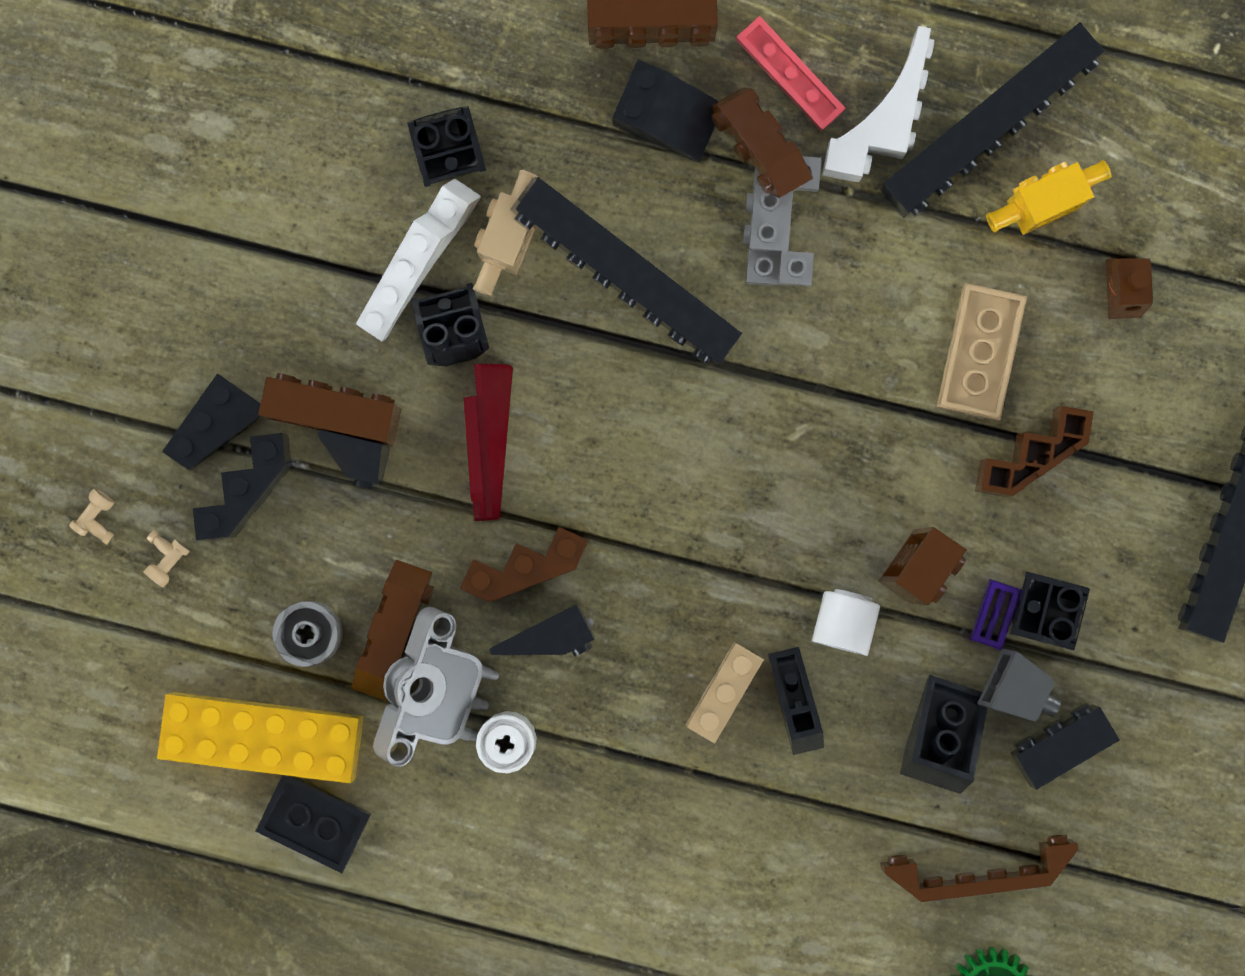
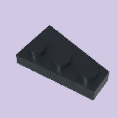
(212, 422)

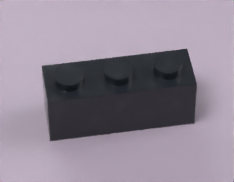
(1064, 745)

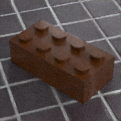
(651, 22)
(331, 411)
(924, 566)

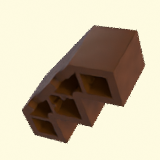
(761, 142)
(1036, 453)
(525, 568)
(392, 626)

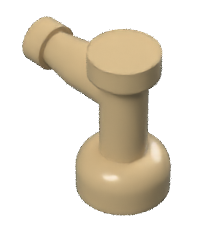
(86, 522)
(172, 552)

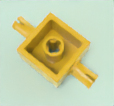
(1050, 198)

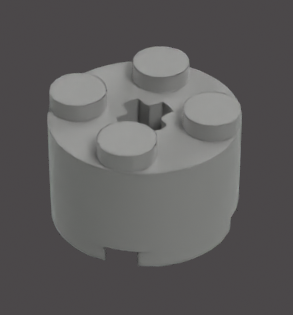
(291, 641)

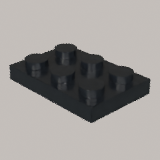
(313, 822)

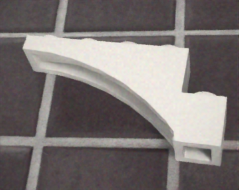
(889, 125)
(416, 256)

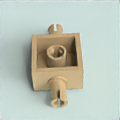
(504, 240)

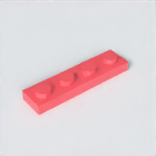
(790, 73)

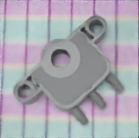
(444, 693)

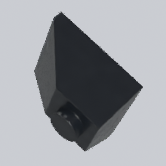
(357, 458)

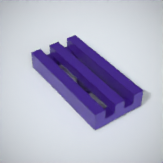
(1003, 588)

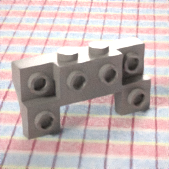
(769, 233)

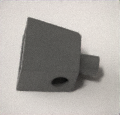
(1019, 688)

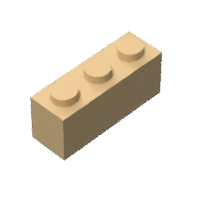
(724, 692)

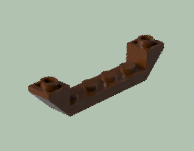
(1054, 857)

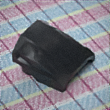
(446, 145)
(450, 327)
(1049, 602)

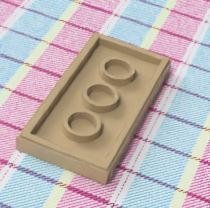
(981, 351)

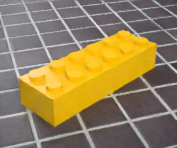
(260, 737)

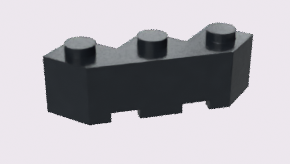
(245, 489)

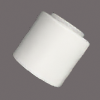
(846, 621)
(521, 734)

